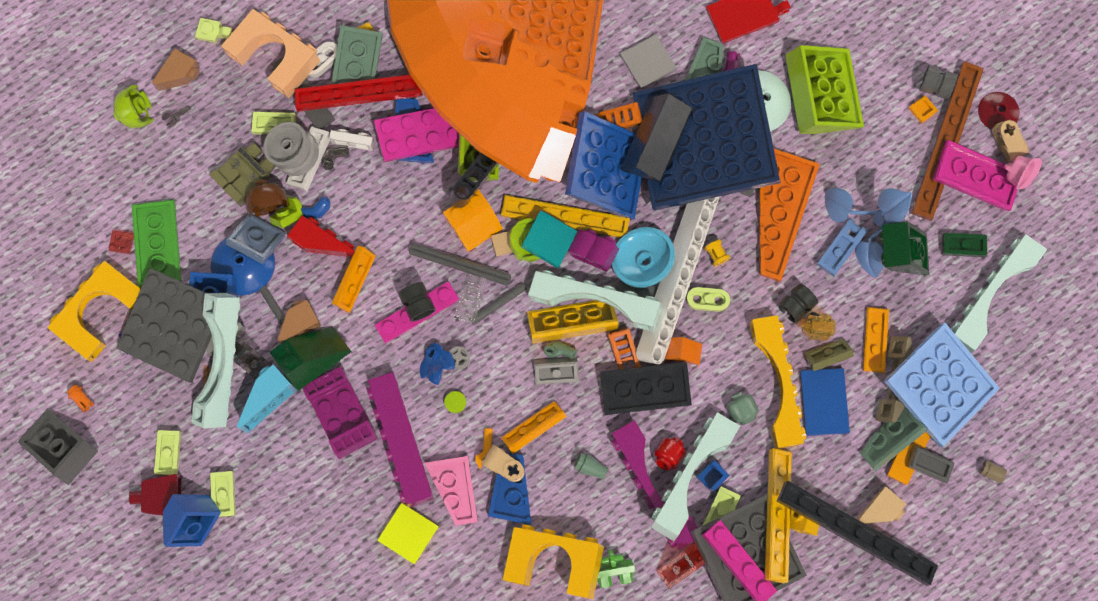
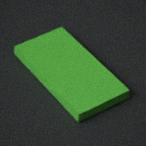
(156, 239)

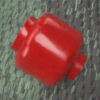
(670, 453)

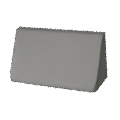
(556, 370)

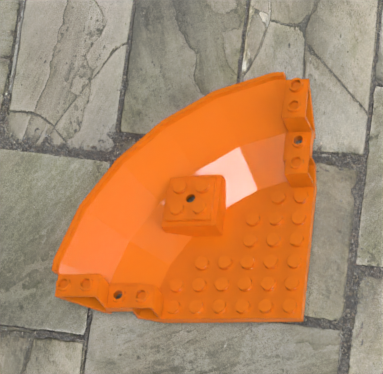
(527, 88)

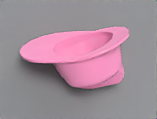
(1022, 171)

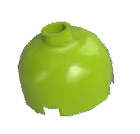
(129, 105)

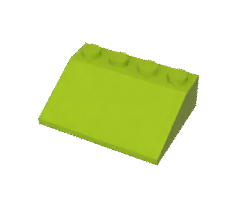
(823, 89)

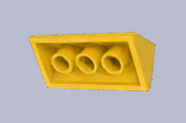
(571, 321)

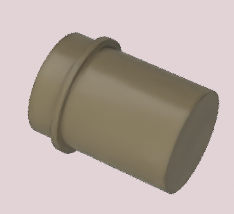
(993, 471)

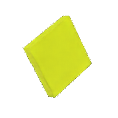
(408, 533)

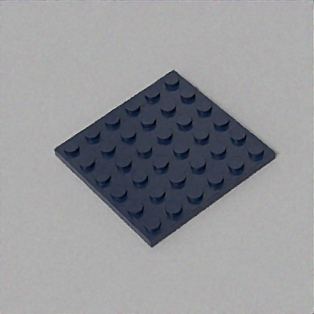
(724, 142)

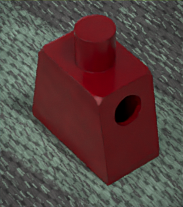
(156, 493)

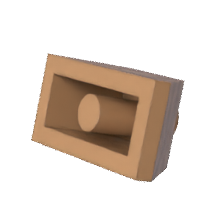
(176, 71)
(298, 321)

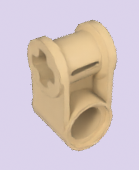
(1011, 141)
(500, 462)

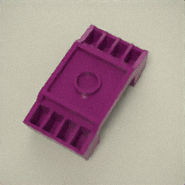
(340, 413)

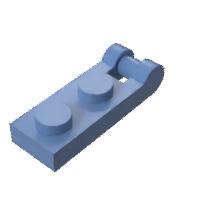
(841, 248)

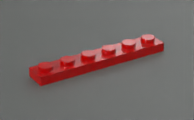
(356, 93)

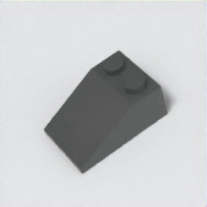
(57, 447)

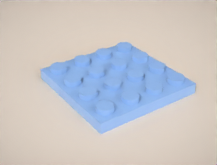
(942, 384)

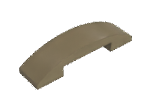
(892, 407)

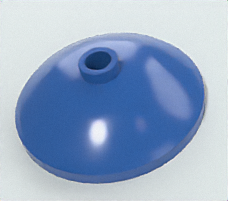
(248, 275)

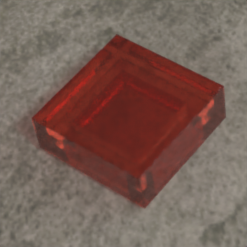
(121, 242)

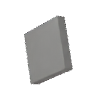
(648, 62)

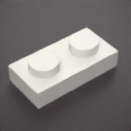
(344, 138)

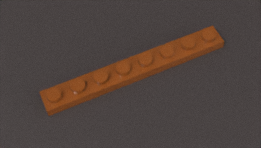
(950, 129)

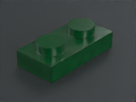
(964, 245)

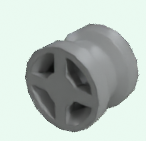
(460, 353)

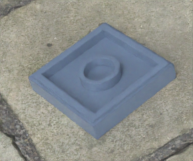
(255, 238)

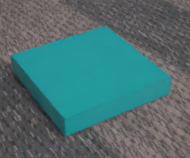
(549, 239)

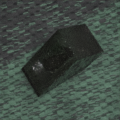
(249, 359)

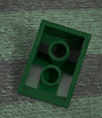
(905, 248)
(309, 355)

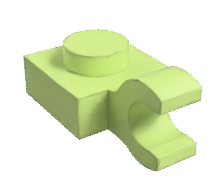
(211, 30)

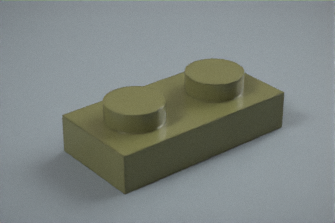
(829, 354)

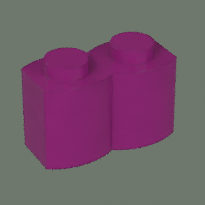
(593, 249)

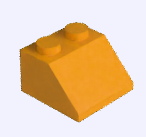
(473, 222)

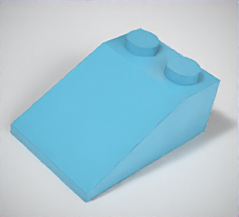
(266, 395)

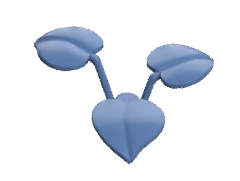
(893, 209)

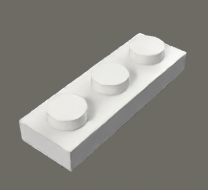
(303, 181)

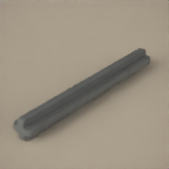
(459, 264)

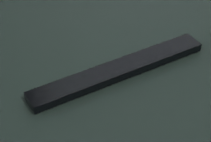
(857, 533)

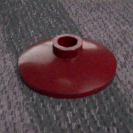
(989, 112)

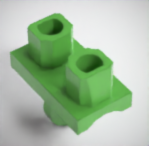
(613, 566)

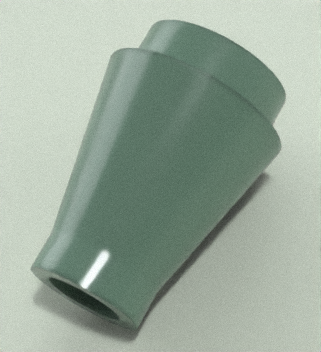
(589, 466)

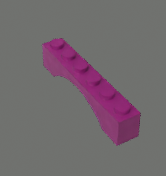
(631, 445)

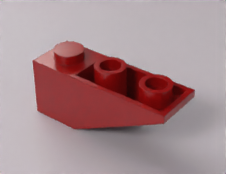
(315, 240)

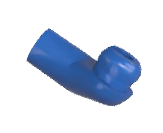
(318, 210)

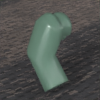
(558, 349)

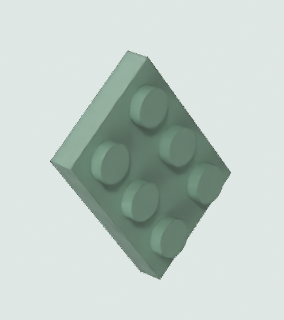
(356, 55)

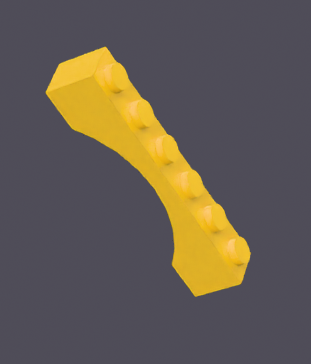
(768, 338)

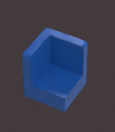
(713, 476)

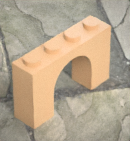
(259, 30)

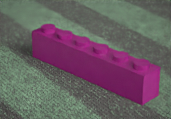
(400, 439)

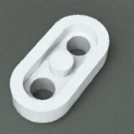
(325, 61)

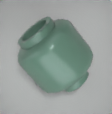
(742, 408)

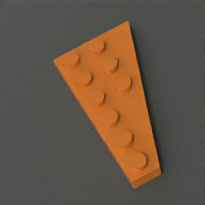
(782, 211)

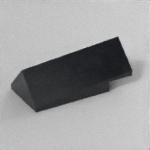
(657, 138)

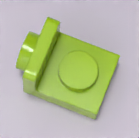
(286, 216)

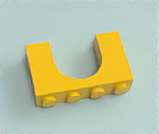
(69, 322)
(528, 544)

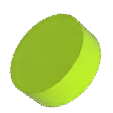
(455, 402)

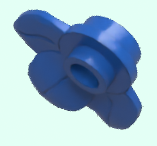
(433, 365)

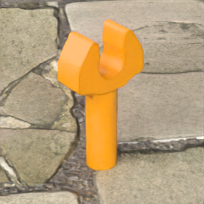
(487, 444)

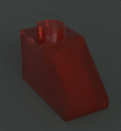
(681, 566)

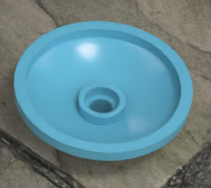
(642, 246)

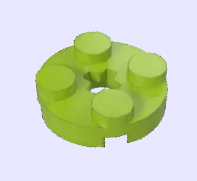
(516, 238)

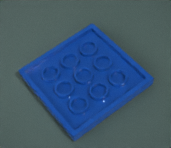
(597, 164)

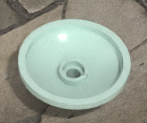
(778, 101)

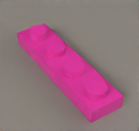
(399, 322)
(739, 562)

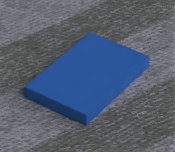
(824, 402)

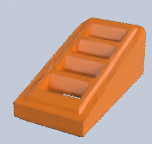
(616, 112)
(617, 333)

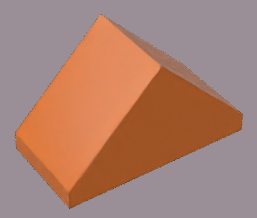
(684, 350)

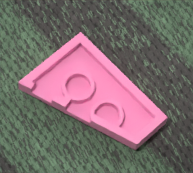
(455, 487)

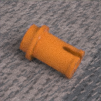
(80, 398)

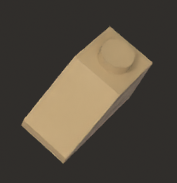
(883, 508)

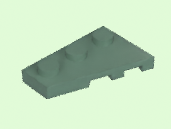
(707, 60)
(892, 439)

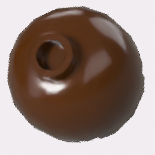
(265, 198)

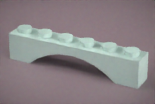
(1022, 258)
(552, 290)
(211, 405)
(674, 513)

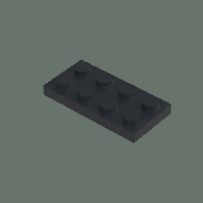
(645, 388)

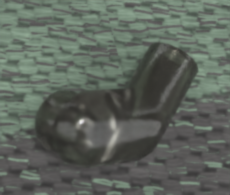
(331, 154)

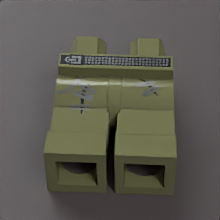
(242, 173)

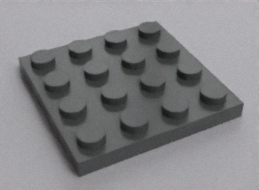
(167, 326)
(749, 528)

